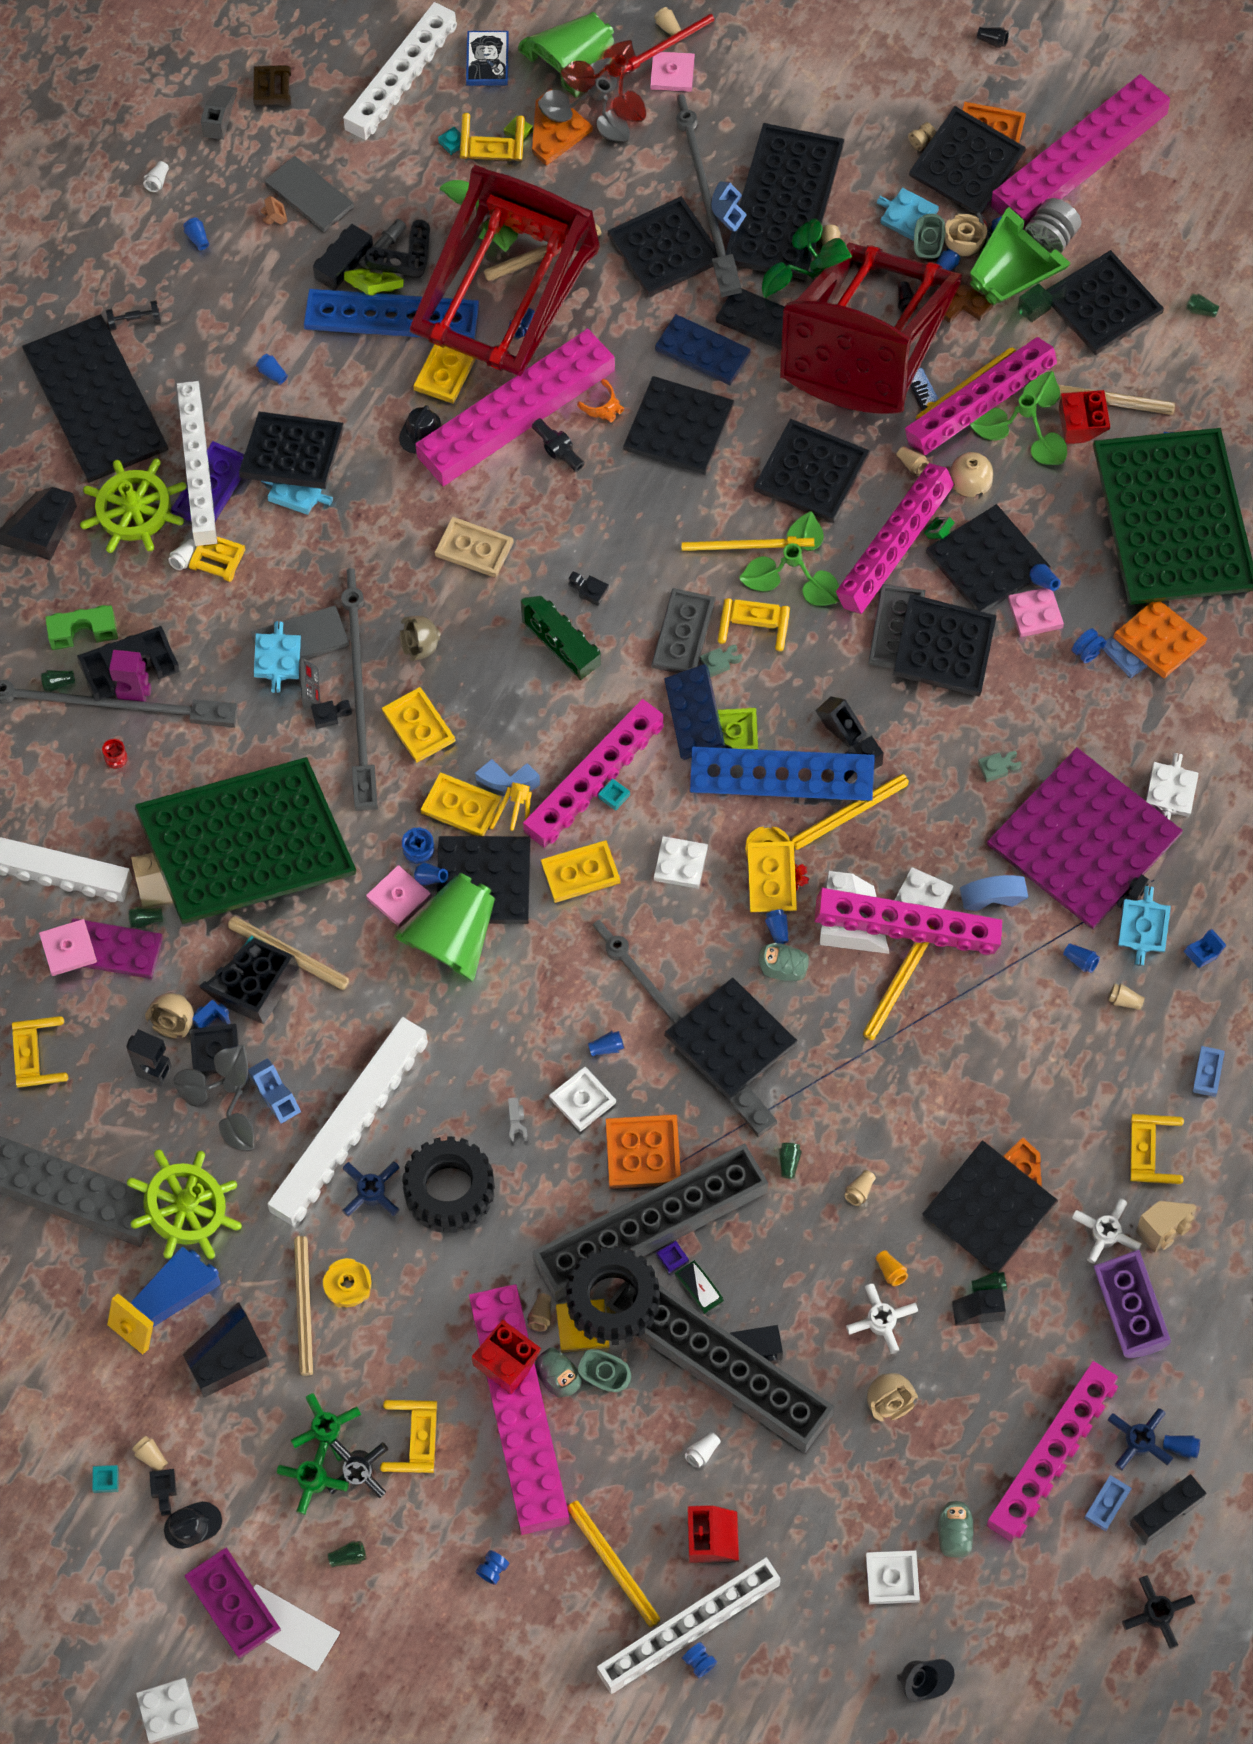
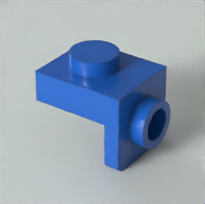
(1205, 949)
(208, 1014)

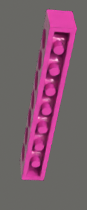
(980, 396)
(895, 538)
(641, 715)
(897, 912)
(1094, 1378)

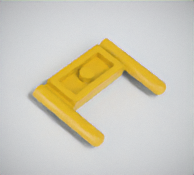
(491, 147)
(755, 615)
(27, 1052)
(1144, 1146)
(421, 1438)

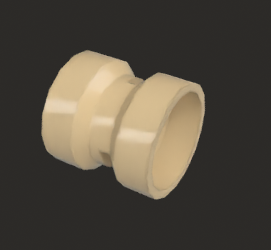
(921, 137)

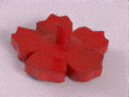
(800, 880)

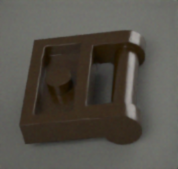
(265, 85)

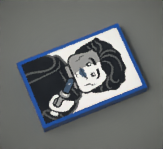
(487, 58)

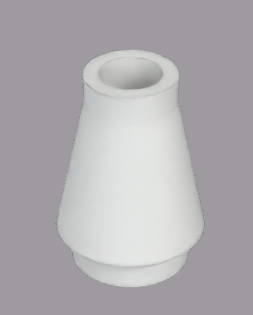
(155, 178)
(181, 556)
(701, 1451)

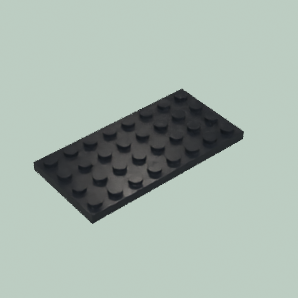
(783, 191)
(95, 397)

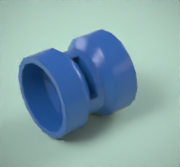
(492, 1566)
(699, 1660)

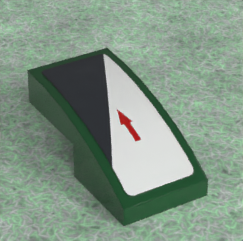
(699, 1287)

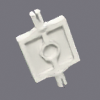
(1171, 788)

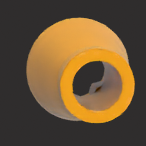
(892, 1270)

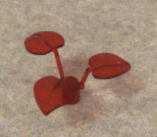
(581, 77)

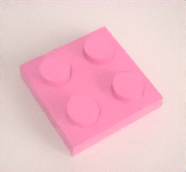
(1035, 612)

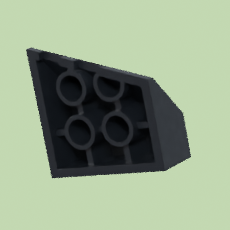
(253, 980)
(226, 1353)

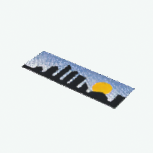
(923, 389)

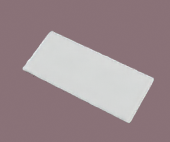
(300, 1634)

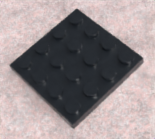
(967, 161)
(664, 246)
(1104, 302)
(678, 425)
(291, 450)
(811, 470)
(986, 559)
(944, 645)
(497, 863)
(730, 1038)
(990, 1207)

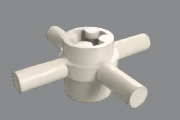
(1110, 1223)
(877, 1326)

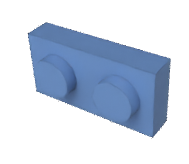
(1123, 657)
(1208, 1071)
(1107, 1503)

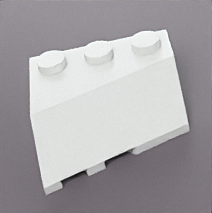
(840, 937)

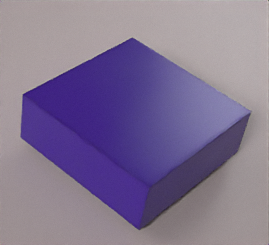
(672, 1257)

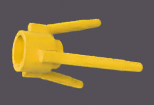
(518, 794)

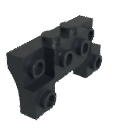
(153, 650)

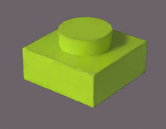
(510, 129)

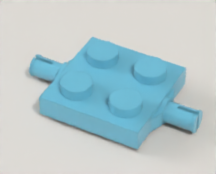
(905, 211)
(296, 497)
(277, 656)
(1144, 925)

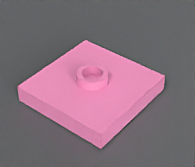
(672, 71)
(398, 896)
(68, 947)

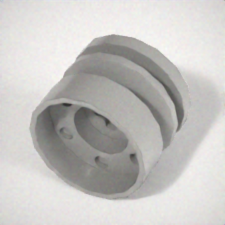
(1054, 224)

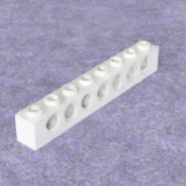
(400, 71)
(196, 463)
(688, 1625)

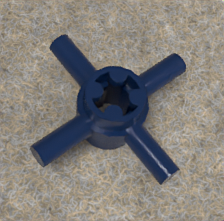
(369, 1197)
(1146, 1432)

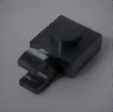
(590, 589)
(326, 713)
(1137, 889)
(162, 1487)

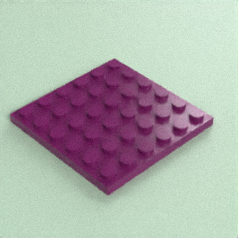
(1084, 837)

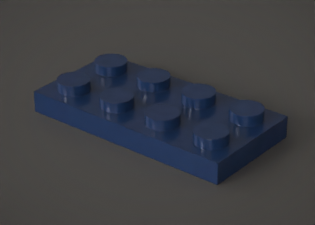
(703, 349)
(694, 710)

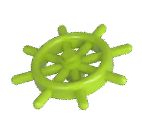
(133, 505)
(184, 1204)

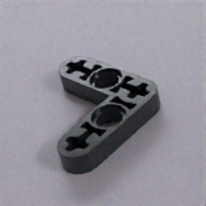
(407, 259)

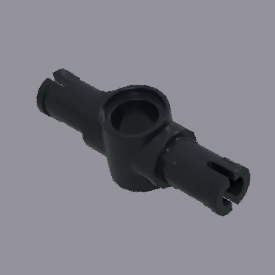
(558, 445)

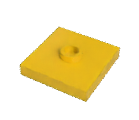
(130, 1323)
(570, 1338)

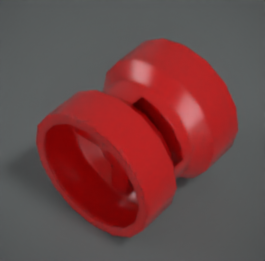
(111, 749)

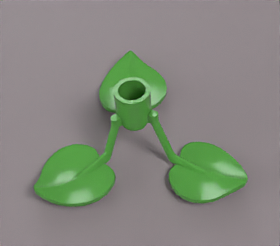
(456, 191)
(1040, 391)
(763, 576)

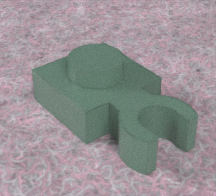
(719, 661)
(996, 767)

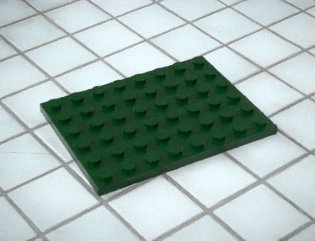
(1174, 515)
(244, 840)

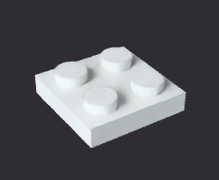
(680, 862)
(924, 890)
(582, 1099)
(892, 1577)
(167, 1710)

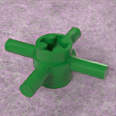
(322, 1418)
(309, 1469)

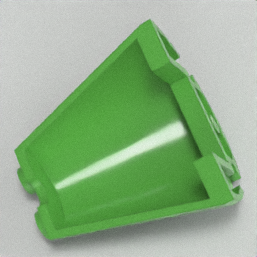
(572, 41)
(1013, 261)
(452, 925)

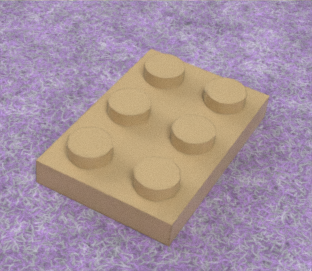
(474, 547)

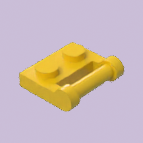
(224, 552)

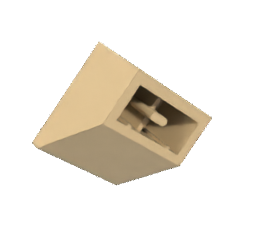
(1165, 1222)

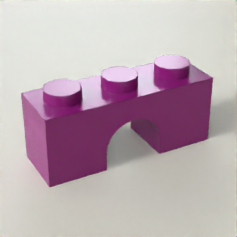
(130, 674)

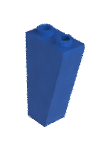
(176, 1286)

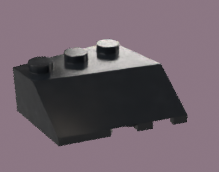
(40, 523)

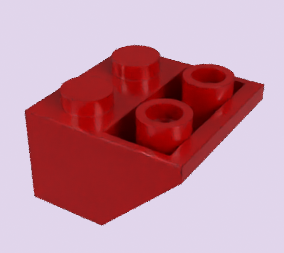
(1083, 415)
(506, 1356)
(712, 1534)

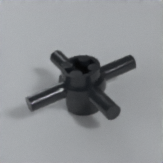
(353, 1461)
(1162, 1603)

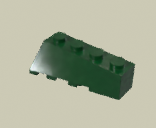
(560, 635)

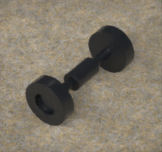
(133, 315)

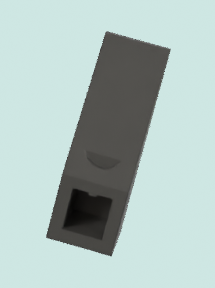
(218, 112)

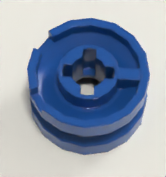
(1088, 645)
(411, 851)

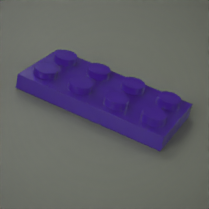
(224, 478)

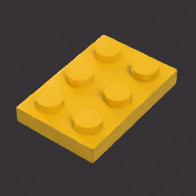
(444, 373)
(418, 724)
(461, 805)
(580, 871)
(771, 876)

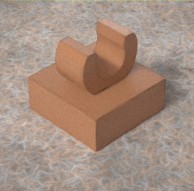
(274, 210)

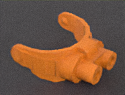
(606, 411)

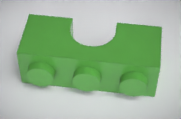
(64, 626)

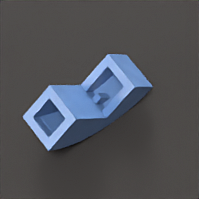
(725, 205)
(496, 780)
(1003, 889)
(273, 1091)

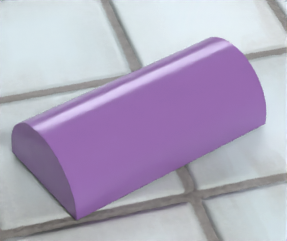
(1132, 1305)

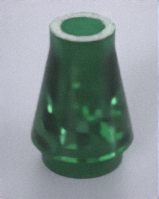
(1200, 305)
(55, 679)
(143, 916)
(789, 1159)
(991, 1281)
(349, 1554)

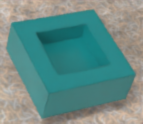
(450, 140)
(614, 794)
(105, 1479)

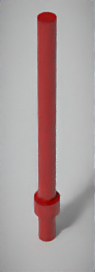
(634, 62)

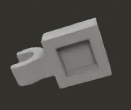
(516, 1114)

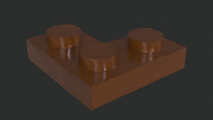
(969, 301)

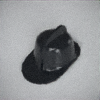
(418, 425)
(192, 1525)
(926, 1679)

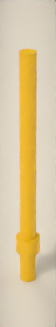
(747, 544)

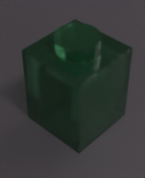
(1035, 303)

